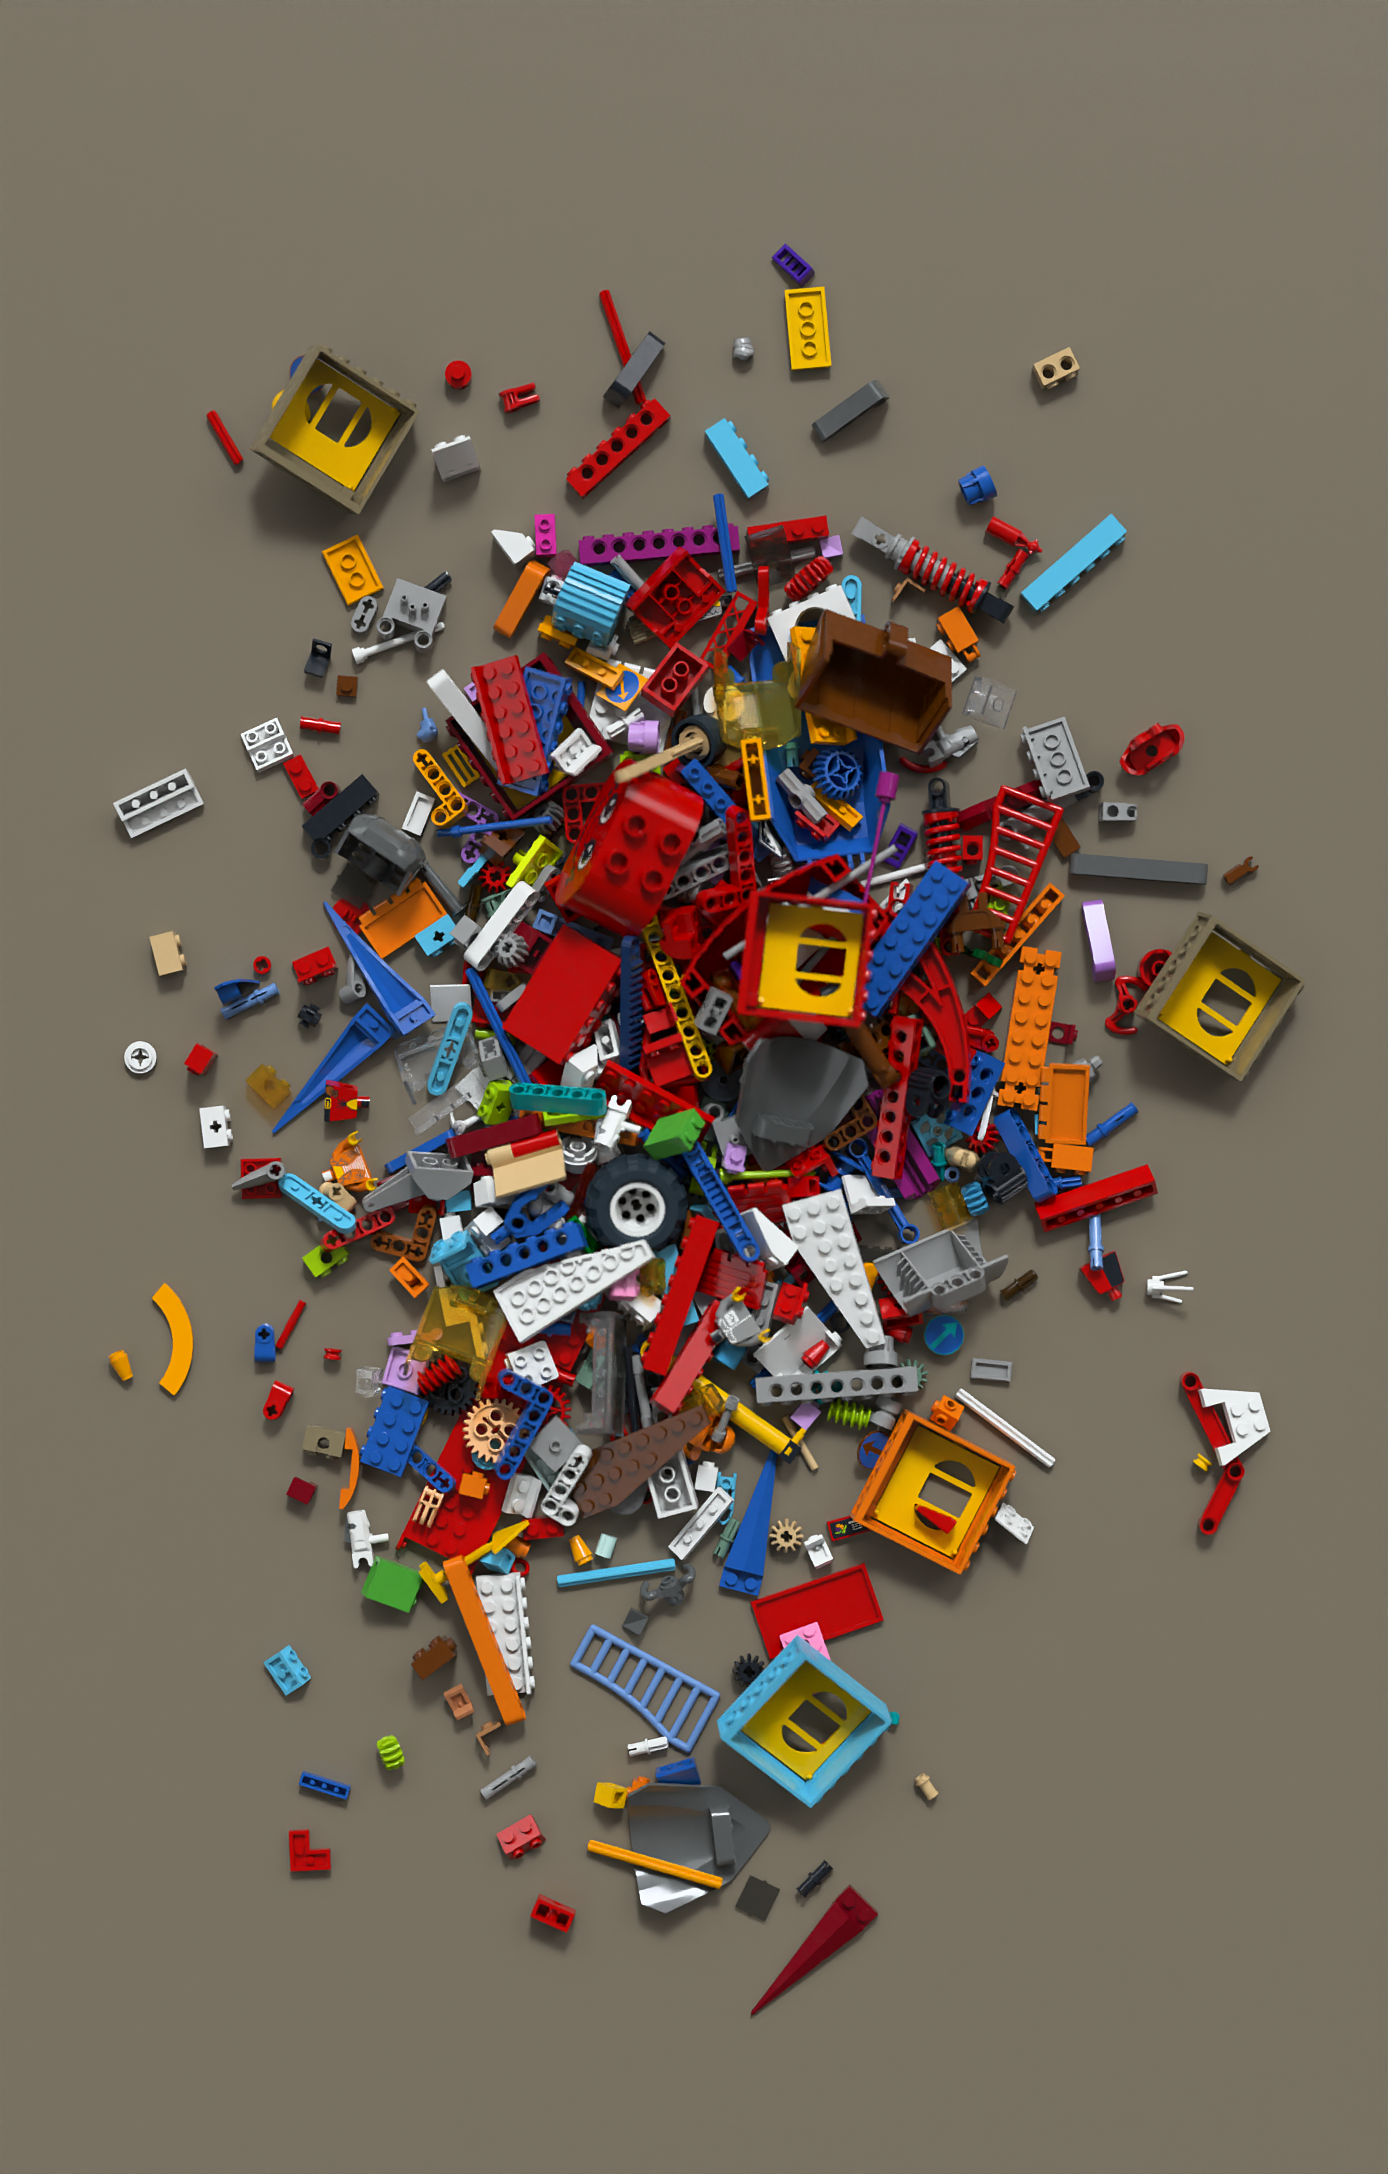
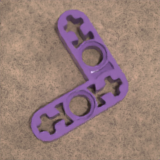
(488, 812)

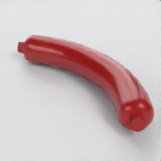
(920, 768)

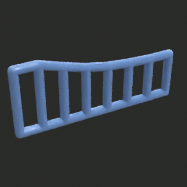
(641, 1706)

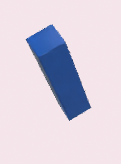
(324, 1785)

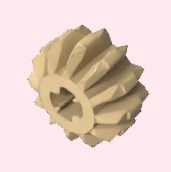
(790, 1528)

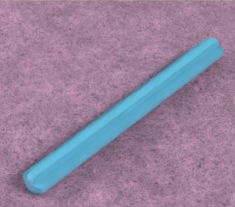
(616, 1572)

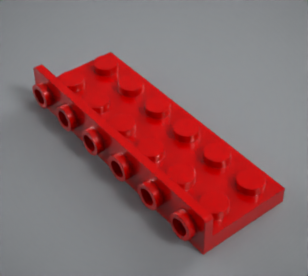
(509, 720)
(647, 1099)

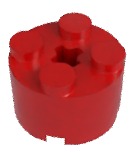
(1146, 965)

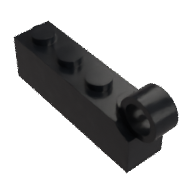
(338, 812)

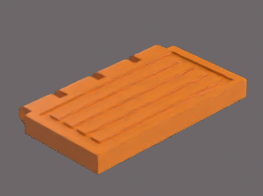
(402, 920)
(1066, 1103)

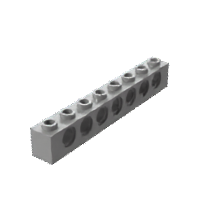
(764, 1385)

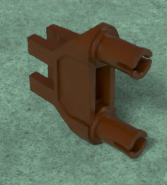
(975, 920)

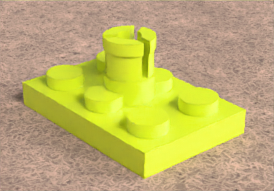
(534, 861)

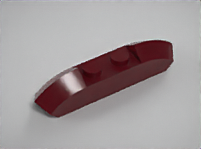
(982, 812)

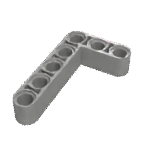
(709, 871)

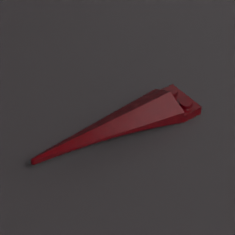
(839, 1924)

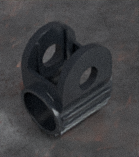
(930, 1088)
(1003, 1178)

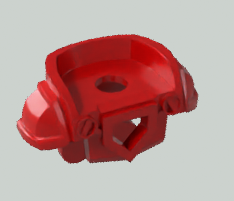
(1166, 739)

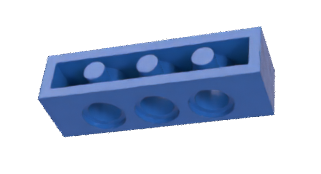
(982, 1087)

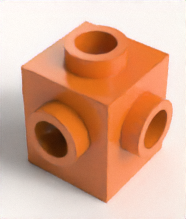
(946, 1412)

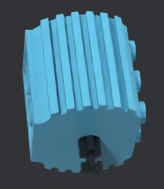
(588, 604)

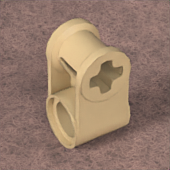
(338, 1194)

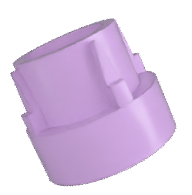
(644, 737)

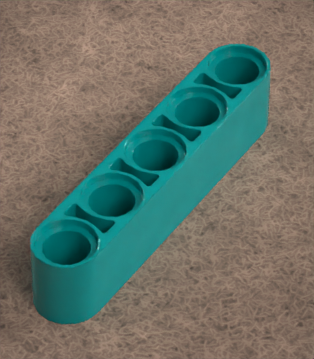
(558, 1099)

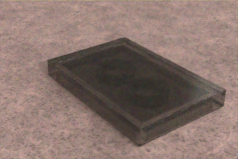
(771, 550)

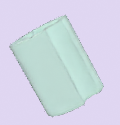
(606, 1545)

